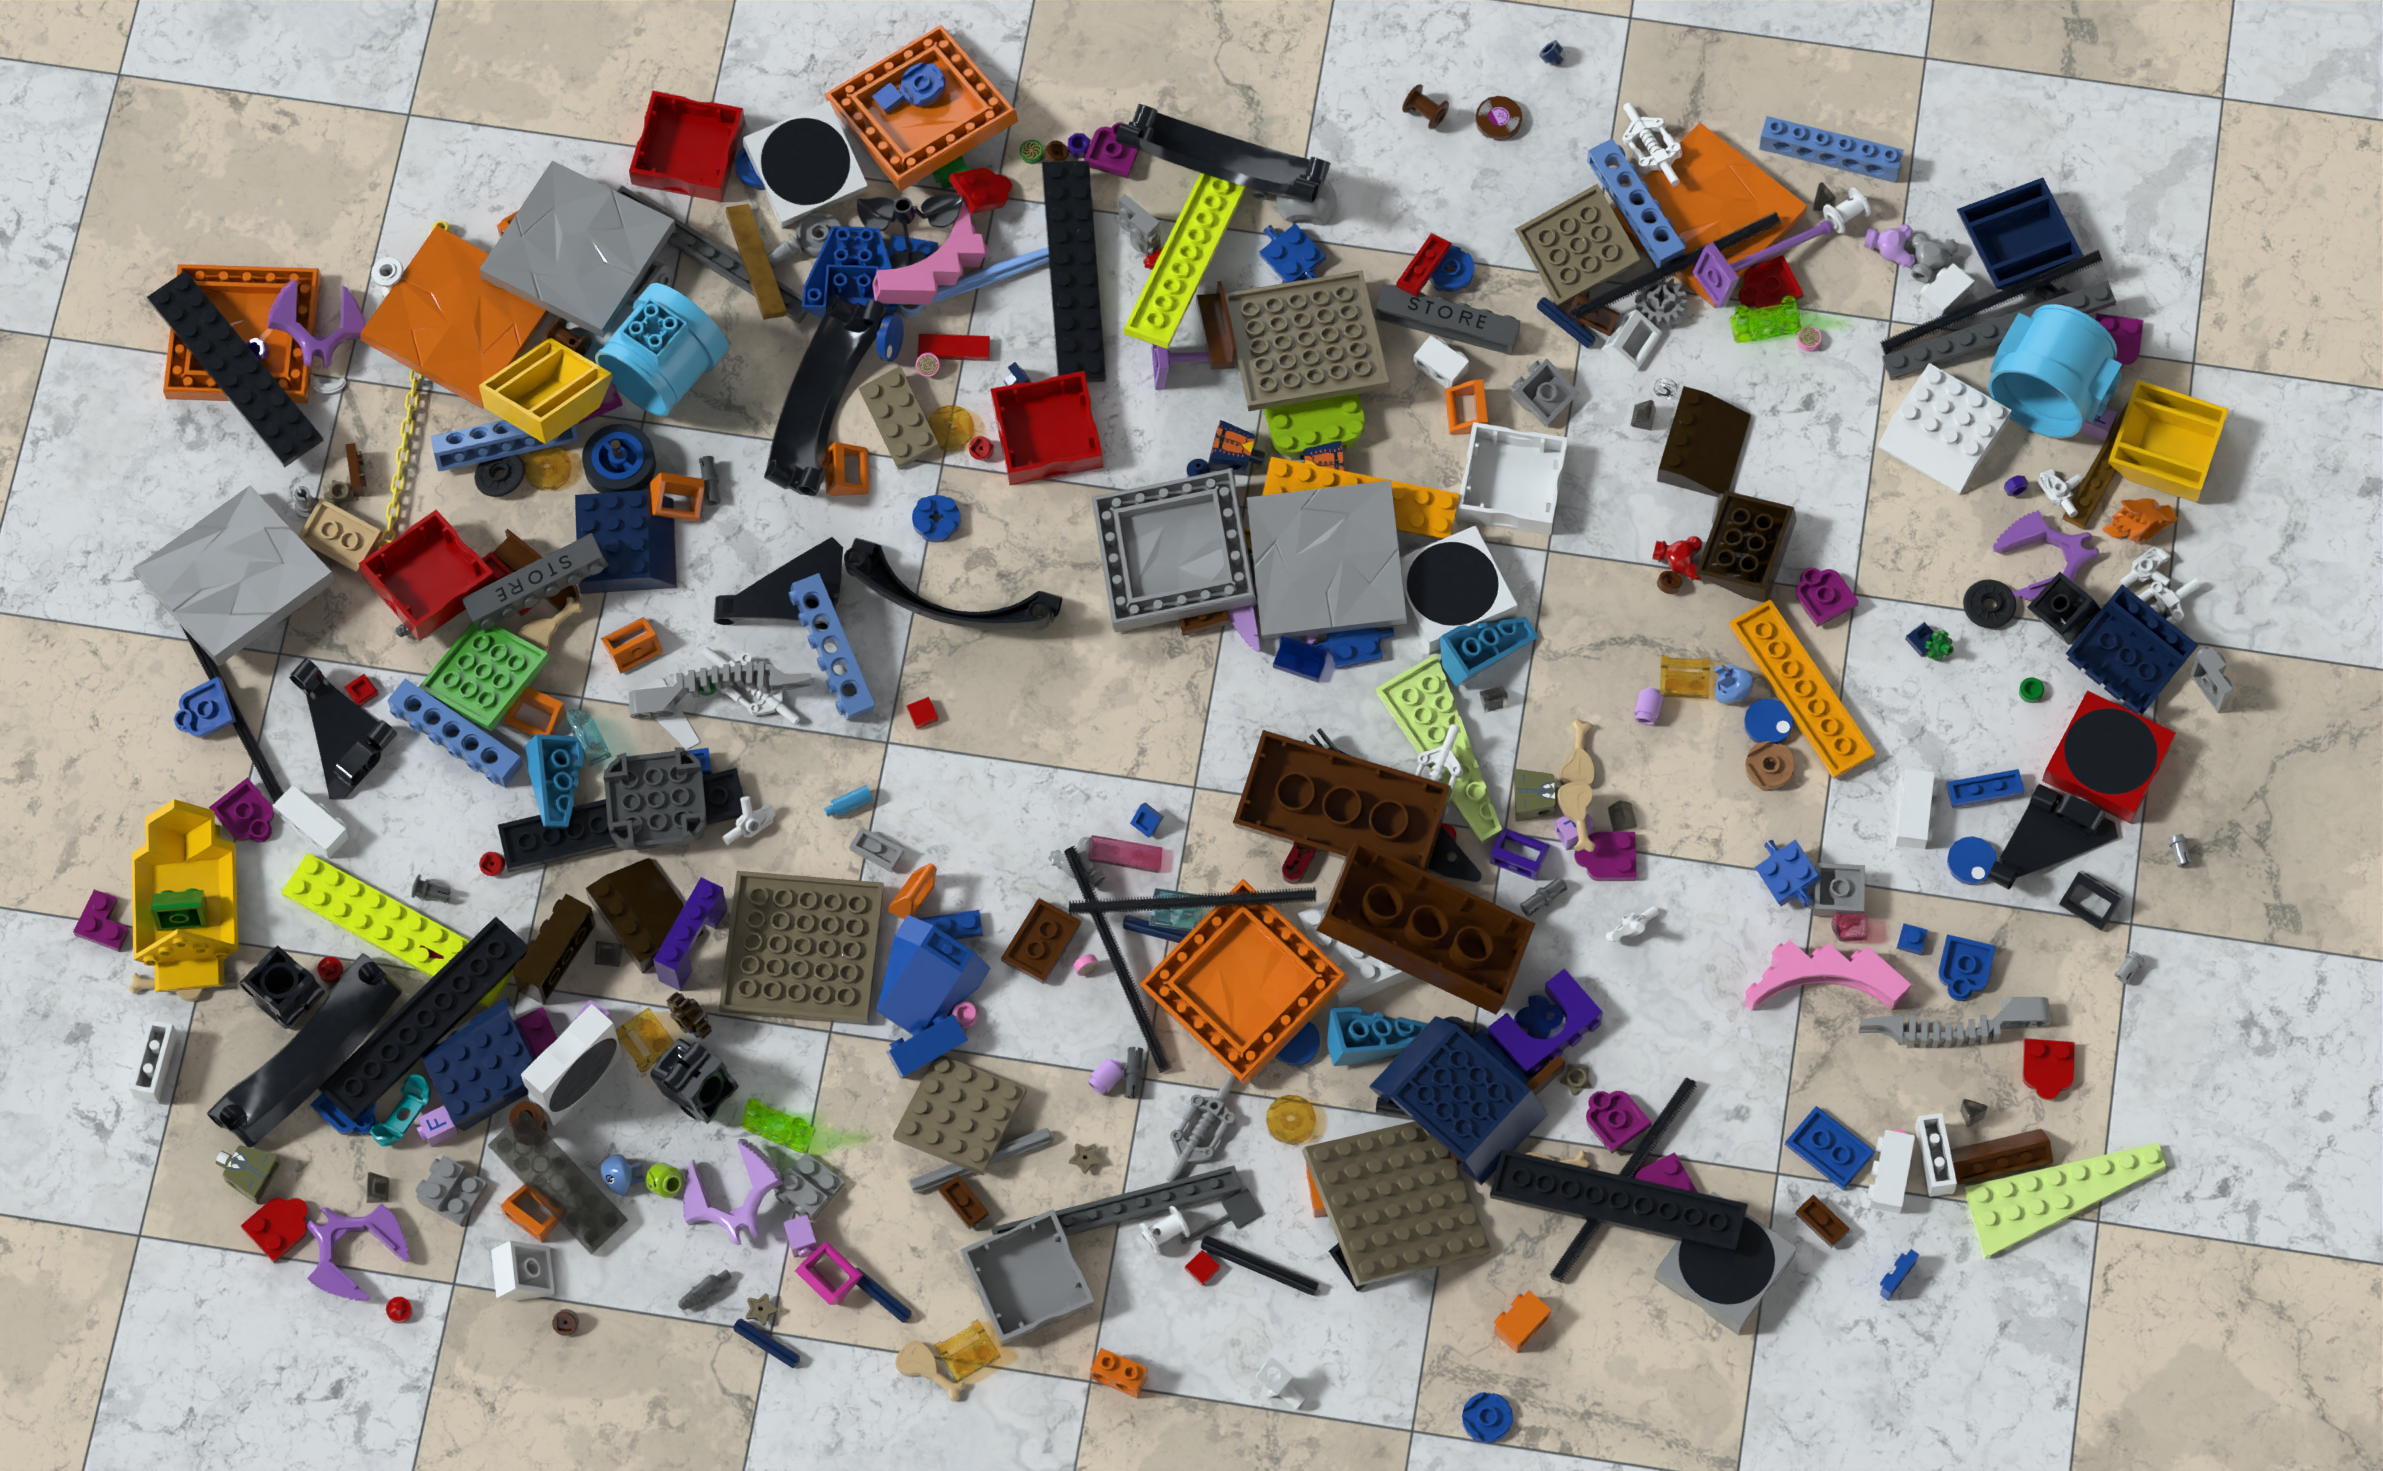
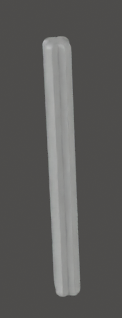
(1003, 1152)

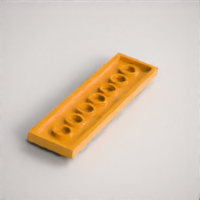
(1416, 508)
(1802, 689)

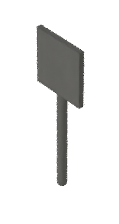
(1239, 1208)

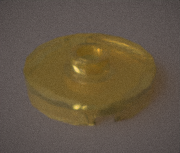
(956, 437)
(550, 477)
(1290, 1131)

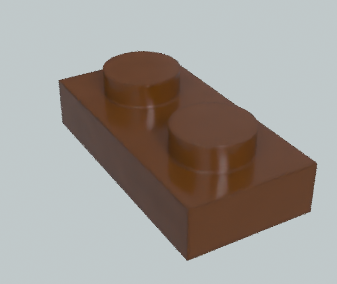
(1602, 321)
(357, 479)
(1203, 622)
(963, 1202)
(1822, 1221)

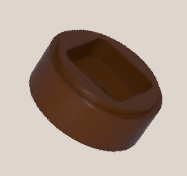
(1056, 151)
(1669, 582)
(565, 1322)

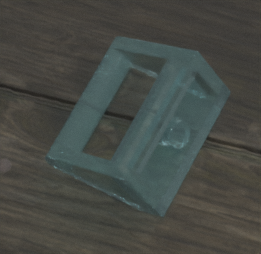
(585, 729)

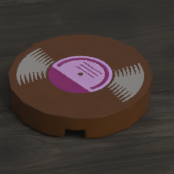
(1498, 118)

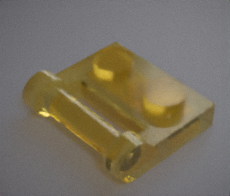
(1683, 683)
(650, 1033)
(971, 1357)

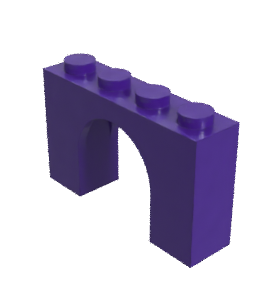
(703, 907)
(1532, 1053)

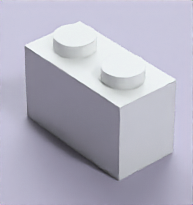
(1946, 291)
(1441, 362)

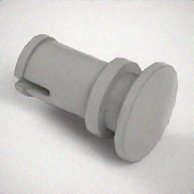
(785, 250)
(304, 502)

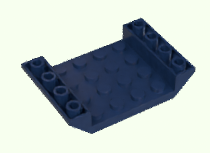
(1461, 1096)

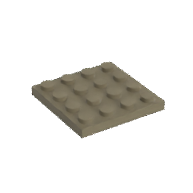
(1578, 245)
(959, 1114)

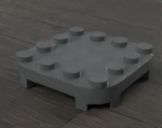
(655, 800)

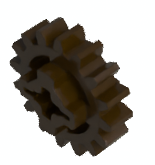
(689, 1015)

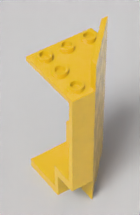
(183, 854)

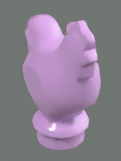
(1891, 244)

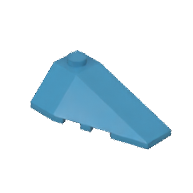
(1475, 648)
(554, 774)
(1366, 1037)

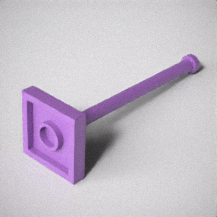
(1720, 277)
(1161, 360)

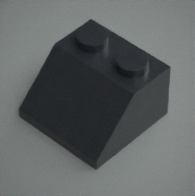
(2064, 608)

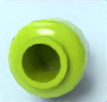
(664, 1180)

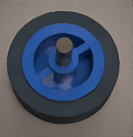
(618, 459)

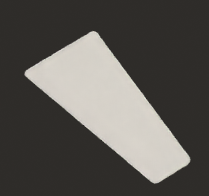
(676, 724)

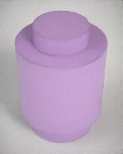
(1648, 706)
(1106, 1076)

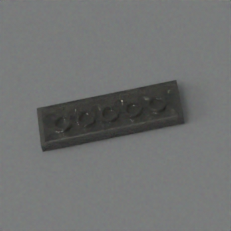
(557, 1182)

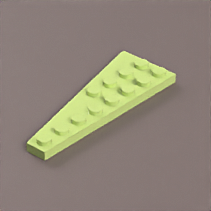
(1424, 711)
(2029, 1202)

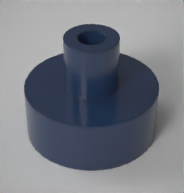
(1552, 52)
(1197, 467)

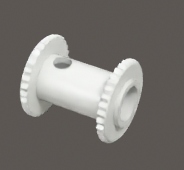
(1847, 210)
(387, 273)
(1166, 1229)

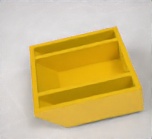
(546, 390)
(2167, 440)

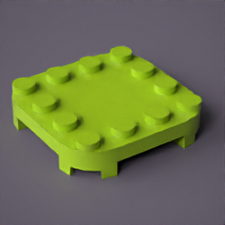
(1315, 424)

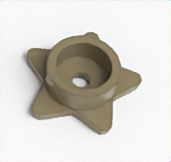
(337, 487)
(1575, 1072)
(1085, 1164)
(763, 1315)

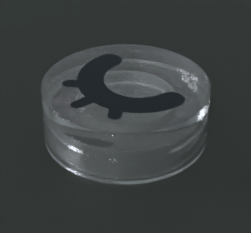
(1665, 388)

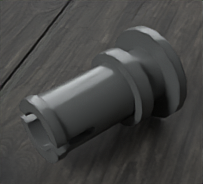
(429, 890)

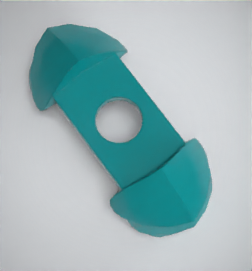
(416, 1096)

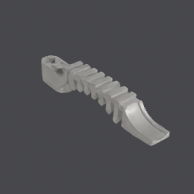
(663, 700)
(2015, 1013)

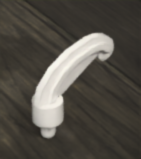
(327, 388)

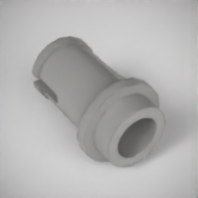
(2180, 850)
(2129, 967)

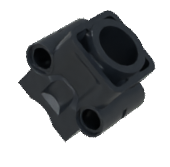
(276, 972)
(693, 1079)

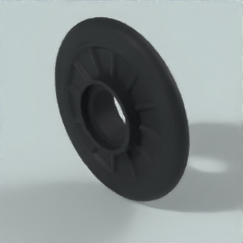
(502, 486)
(1993, 590)

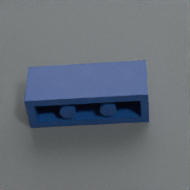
(926, 1044)

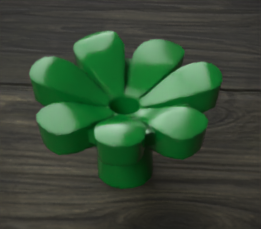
(1940, 646)

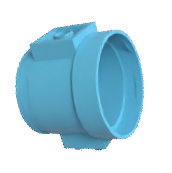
(662, 349)
(2055, 370)

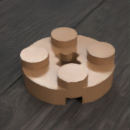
(1769, 752)

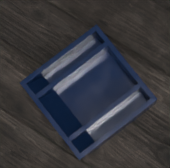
(2019, 233)
(632, 540)
(481, 1065)

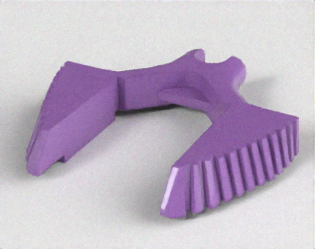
(283, 318)
(2034, 529)
(378, 1223)

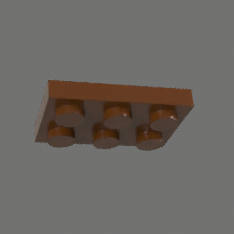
(1041, 940)

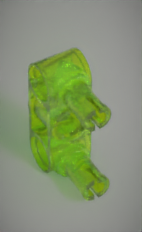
(1783, 320)
(761, 1118)

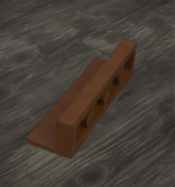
(1217, 329)
(518, 554)
(2001, 1156)

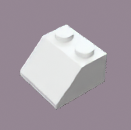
(522, 1271)

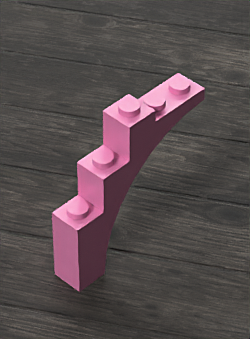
(920, 281)
(1863, 972)

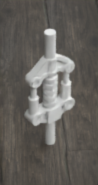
(1660, 158)
(2168, 600)
(770, 701)
(1442, 758)

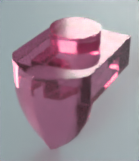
(1850, 927)

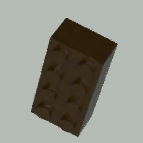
(554, 948)

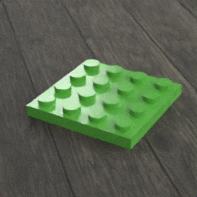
(484, 674)

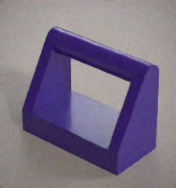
(1514, 862)

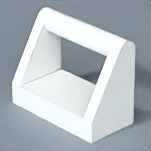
(1621, 333)

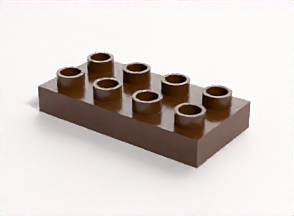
(1332, 799)
(1426, 927)

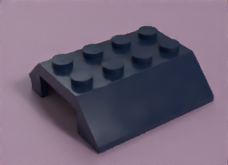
(2131, 650)

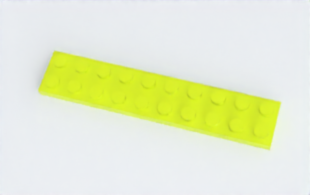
(1183, 261)
(376, 918)

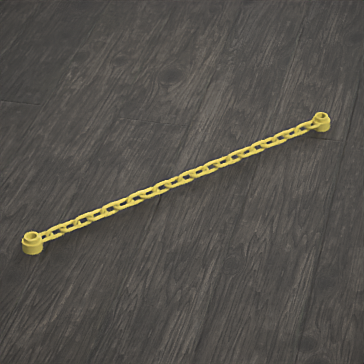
(394, 503)

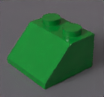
(179, 909)

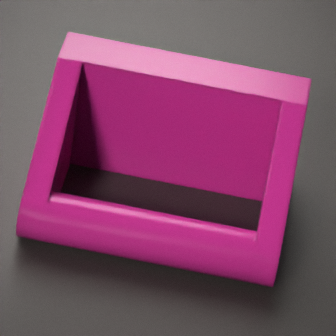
(819, 1283)

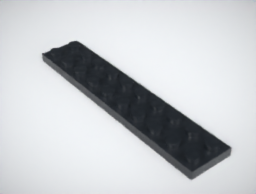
(1073, 269)
(235, 369)
(531, 844)
(424, 1019)
(1619, 1201)

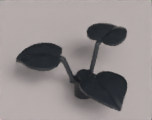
(879, 211)

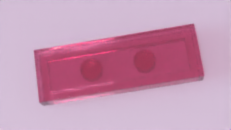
(1125, 854)

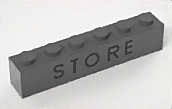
(1448, 319)
(535, 582)

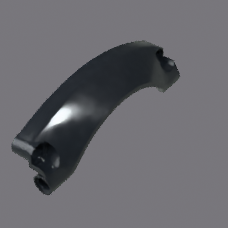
(1223, 155)
(806, 417)
(877, 574)
(311, 1057)

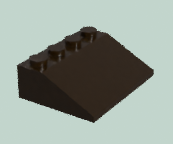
(1703, 443)
(1747, 545)
(637, 909)

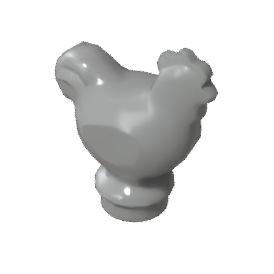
(1930, 256)
(1060, 860)

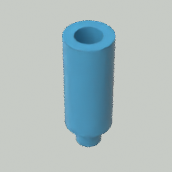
(849, 801)

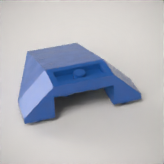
(846, 269)
(927, 975)

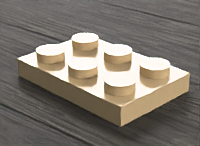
(339, 535)

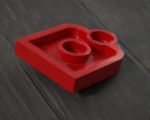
(981, 189)
(1769, 284)
(2048, 1066)
(277, 1226)

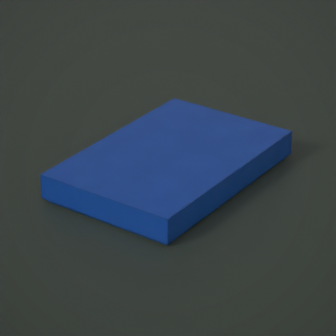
(1829, 1148)

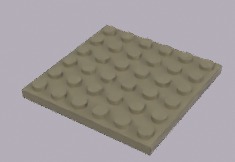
(1306, 341)
(801, 947)
(1395, 1202)

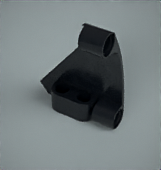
(770, 595)
(345, 734)
(2049, 833)

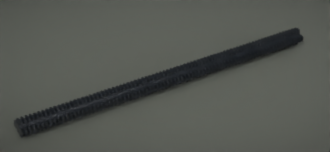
(1672, 267)
(1992, 300)
(240, 725)
(1198, 901)
(1118, 963)
(1628, 1171)

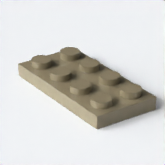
(899, 417)

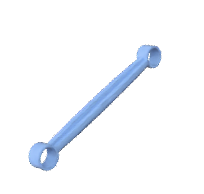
(984, 277)

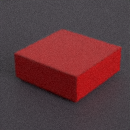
(361, 690)
(922, 712)
(1202, 1267)

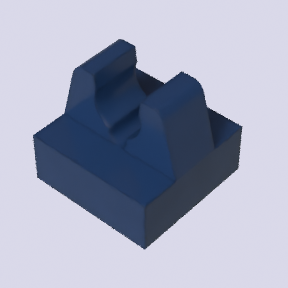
(1017, 375)
(1919, 637)

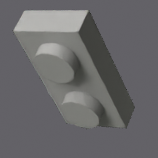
(876, 849)

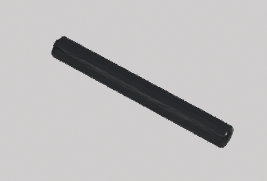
(1259, 1265)

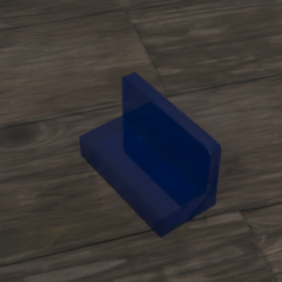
(1300, 659)

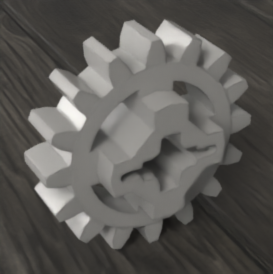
(1672, 304)

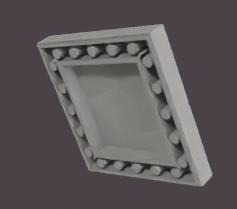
(577, 249)
(1174, 550)
(1326, 560)
(234, 575)

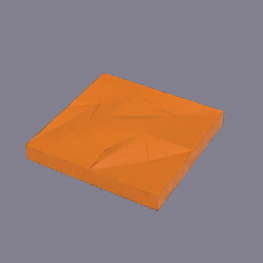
(922, 139)
(1715, 197)
(245, 300)
(452, 320)
(1244, 984)

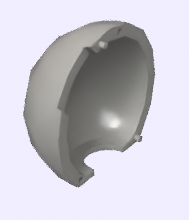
(1318, 212)

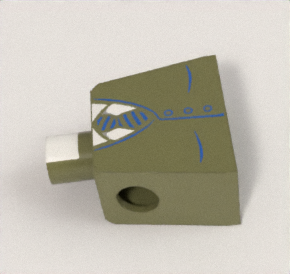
(1534, 794)
(249, 1170)

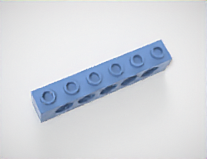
(1831, 149)
(1610, 154)
(489, 443)
(813, 588)
(410, 695)

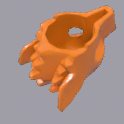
(2140, 520)

